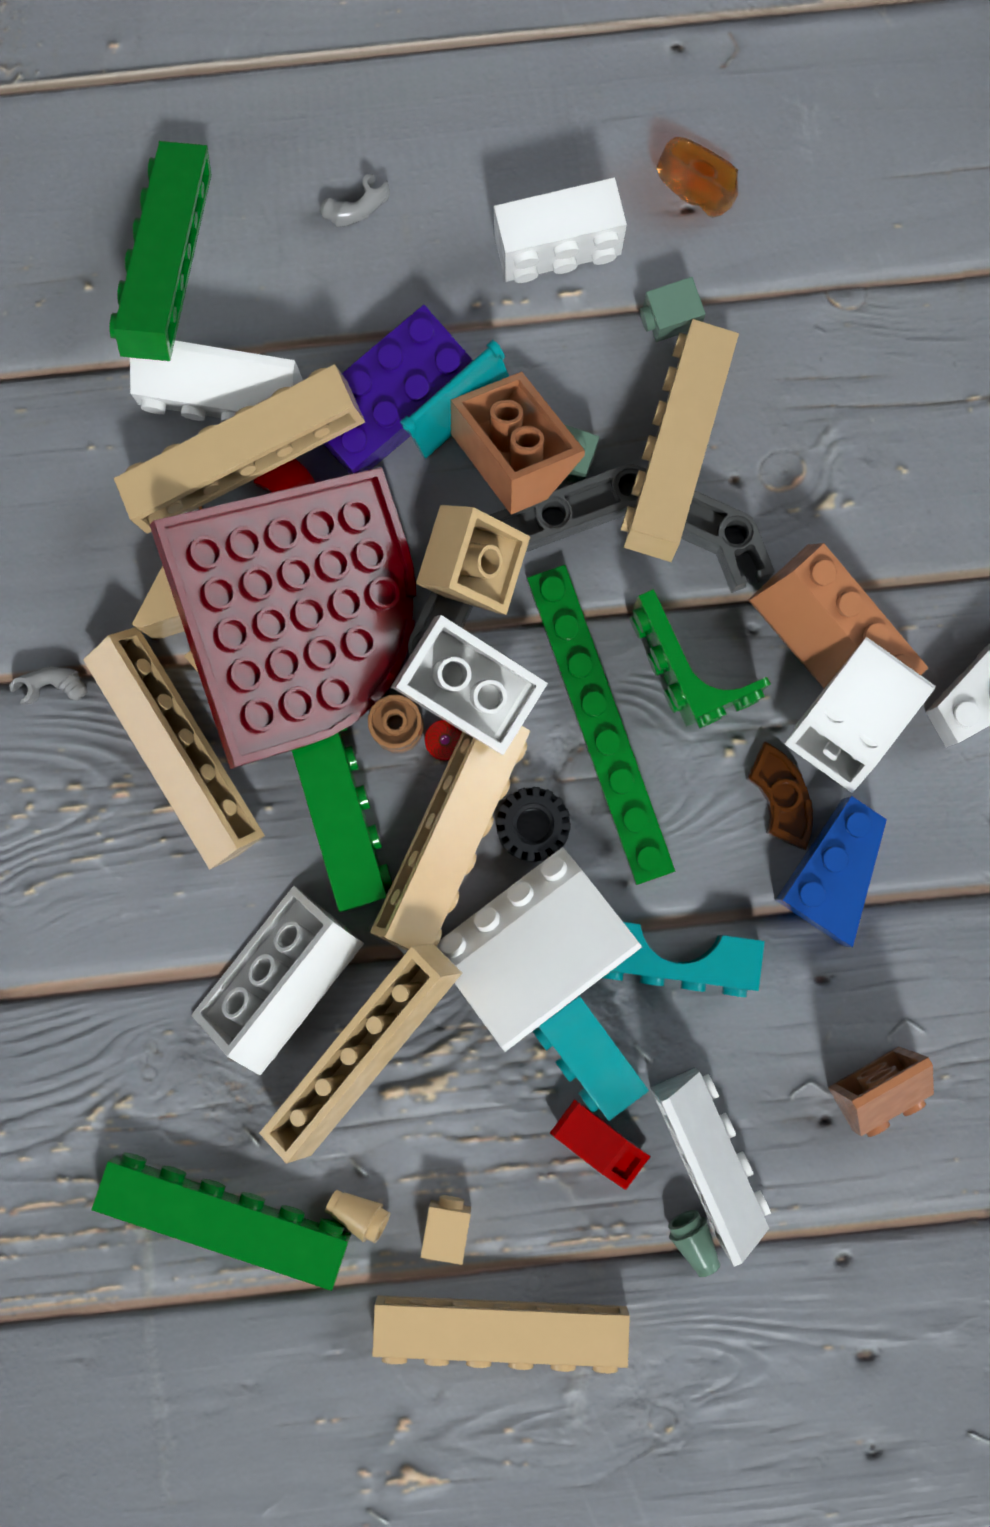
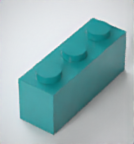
(591, 1058)

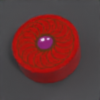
(441, 740)

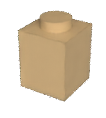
(446, 1230)

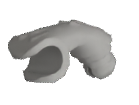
(349, 213)
(61, 678)

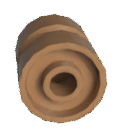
(396, 723)

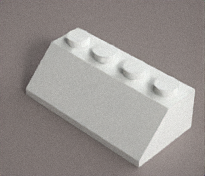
(208, 381)
(276, 981)

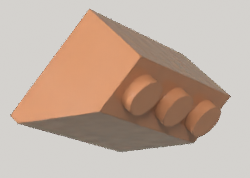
(514, 441)

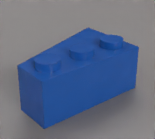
(836, 872)

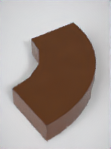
(786, 796)

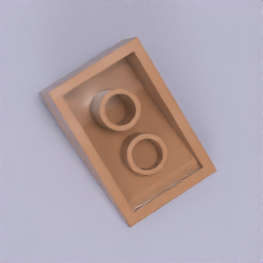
(884, 1090)

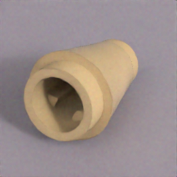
(358, 1215)

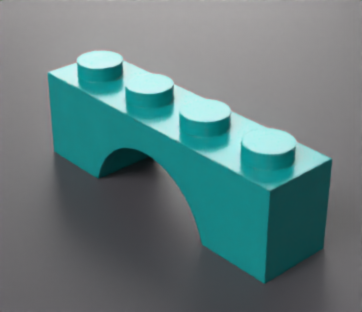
(727, 963)

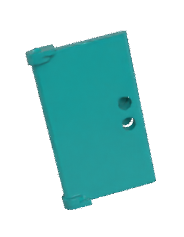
(432, 421)

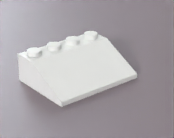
(536, 948)
(712, 1162)

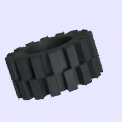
(538, 799)

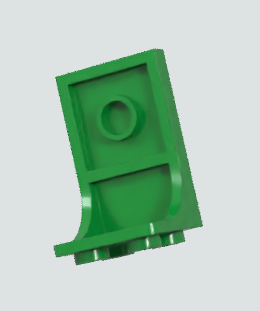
(685, 691)

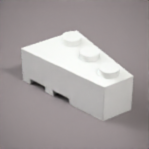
(965, 704)

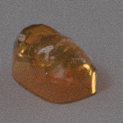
(698, 176)

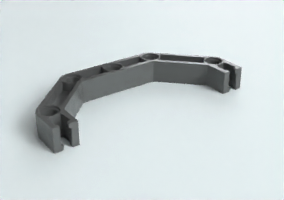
(601, 501)

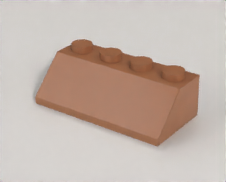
(826, 614)

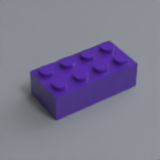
(395, 383)

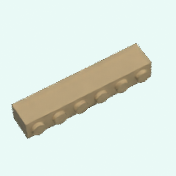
(681, 440)
(240, 448)
(173, 747)
(447, 842)
(360, 1052)
(501, 1332)

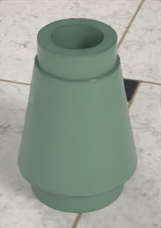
(694, 1241)

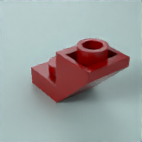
(599, 1144)

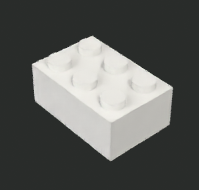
(559, 230)

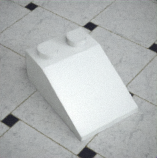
(469, 684)

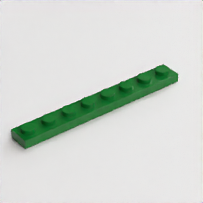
(600, 725)

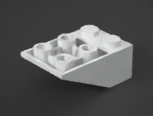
(859, 715)

